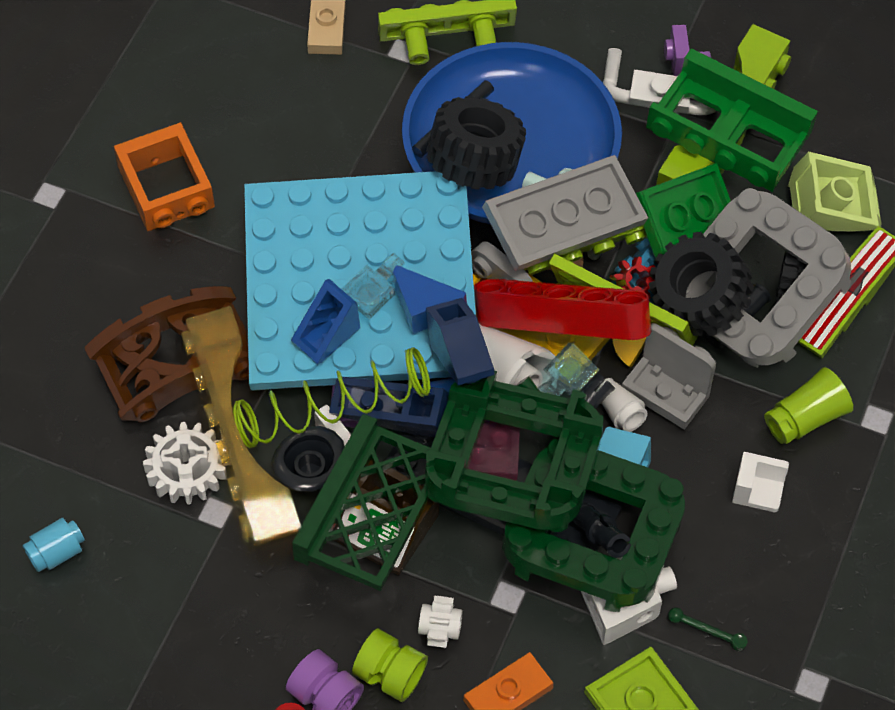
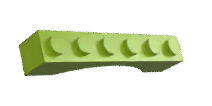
(758, 56)

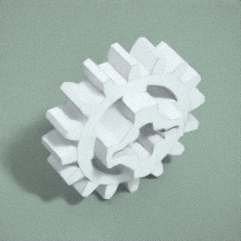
(167, 459)

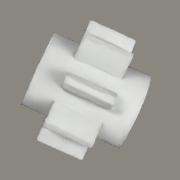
(440, 621)

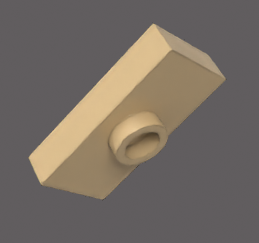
(326, 27)

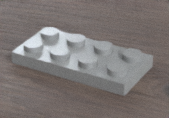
(564, 212)

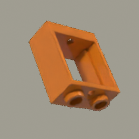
(151, 151)

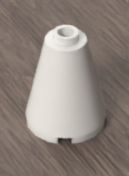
(516, 357)

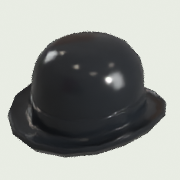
(307, 458)

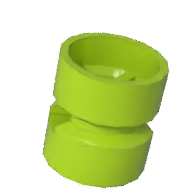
(387, 663)

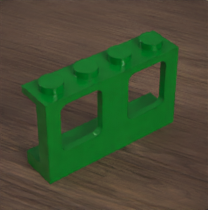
(741, 106)

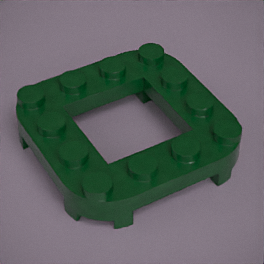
(501, 498)
(614, 580)

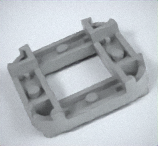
(808, 296)

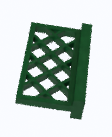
(336, 495)

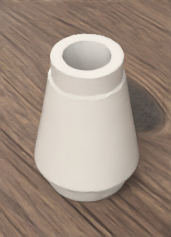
(624, 408)

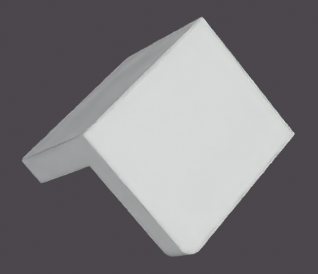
(760, 482)

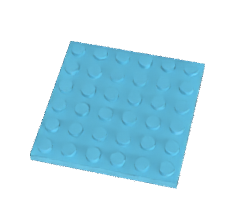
(331, 231)

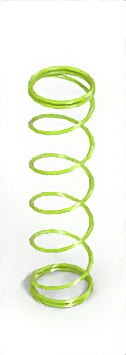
(413, 381)

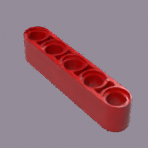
(563, 309)

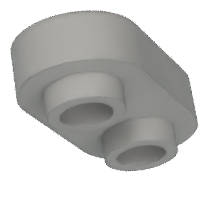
(493, 264)

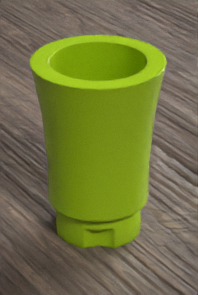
(809, 407)

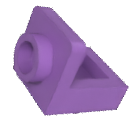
(677, 48)

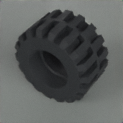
(475, 142)
(688, 260)

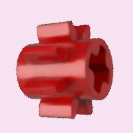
(624, 276)

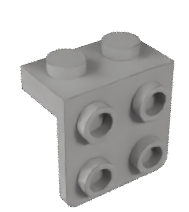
(672, 376)

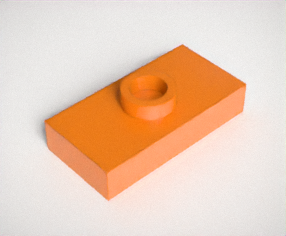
(511, 687)

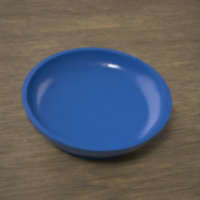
(558, 99)

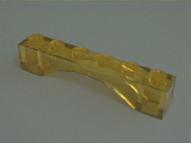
(265, 502)

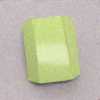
(835, 193)

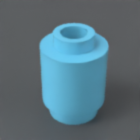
(54, 544)

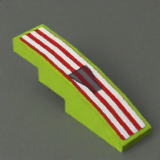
(869, 270)

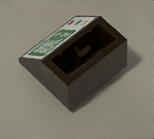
(388, 530)

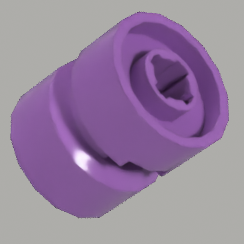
(320, 683)

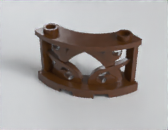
(123, 341)

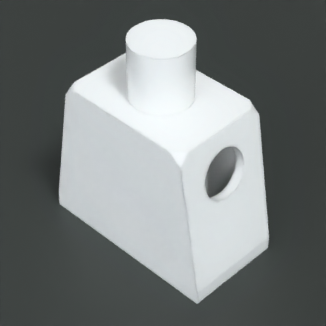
(617, 624)

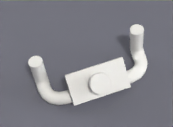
(646, 87)

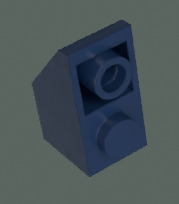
(459, 341)

